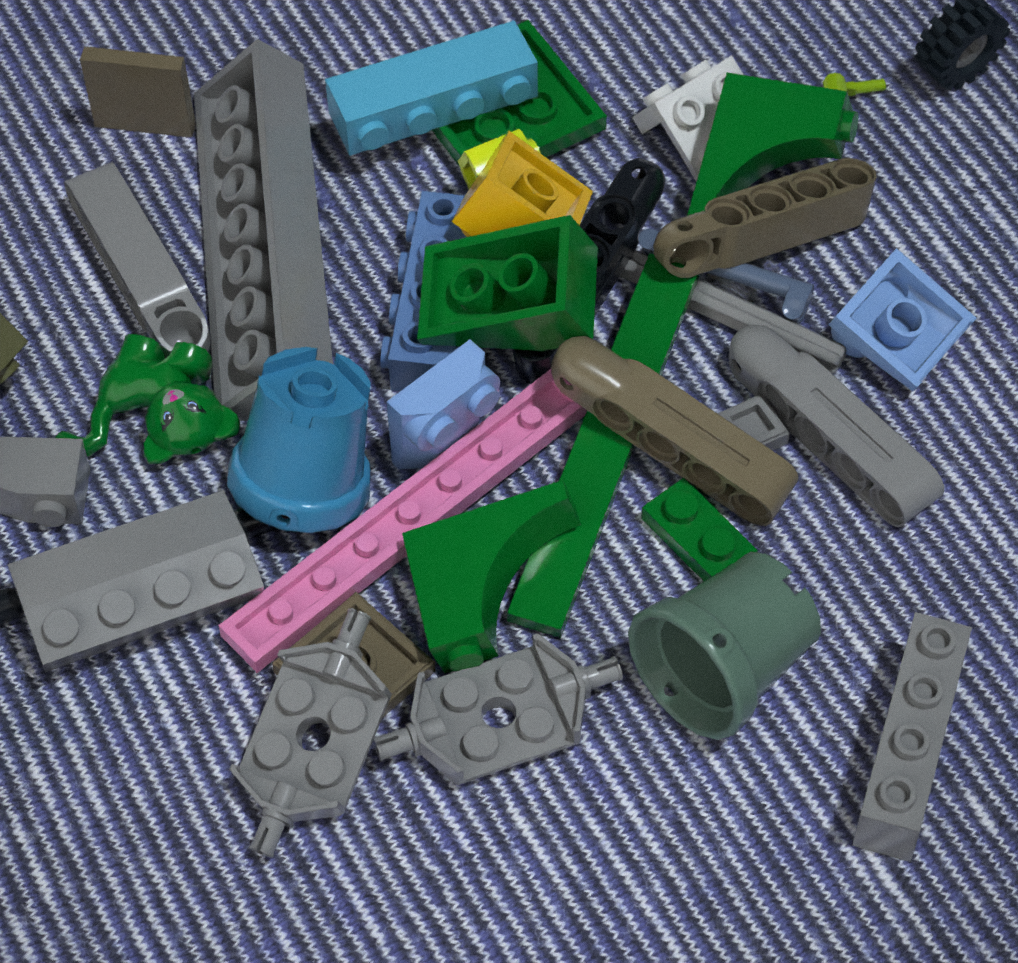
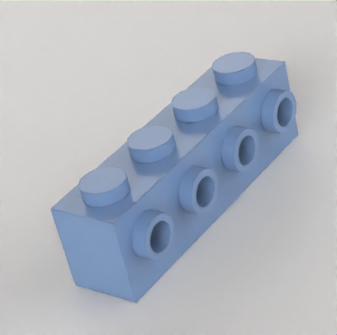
(403, 352)

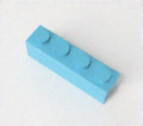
(432, 87)

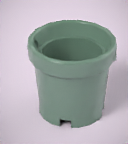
(723, 644)

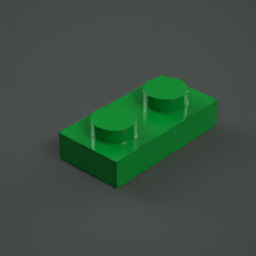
(695, 530)

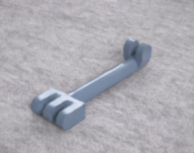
(796, 292)

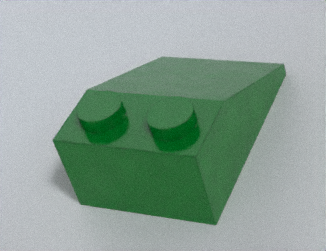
(510, 288)

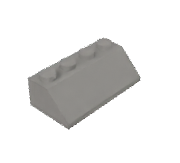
(136, 580)

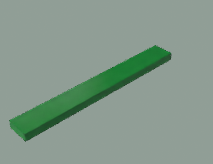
(600, 458)

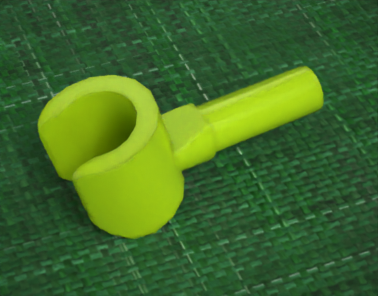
(838, 82)

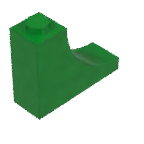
(766, 127)
(468, 563)

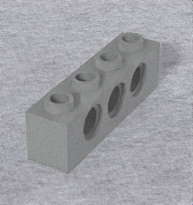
(912, 737)

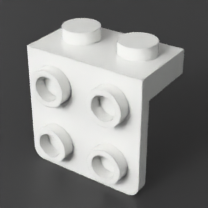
(688, 110)

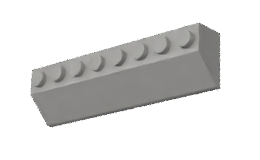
(259, 220)

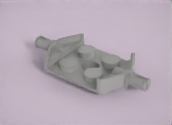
(534, 684)
(313, 686)

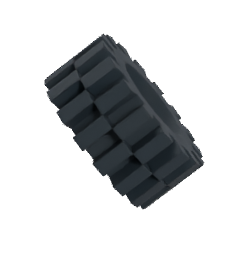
(961, 42)

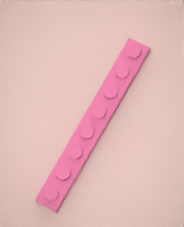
(375, 539)

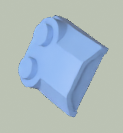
(901, 321)
(440, 406)

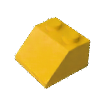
(519, 189)

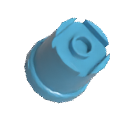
(304, 444)

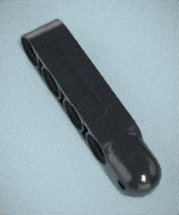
(627, 203)

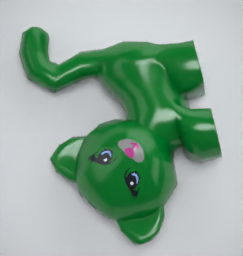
(180, 413)

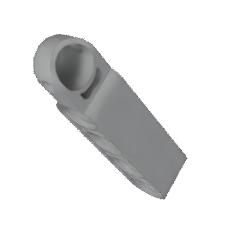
(136, 258)
(835, 425)

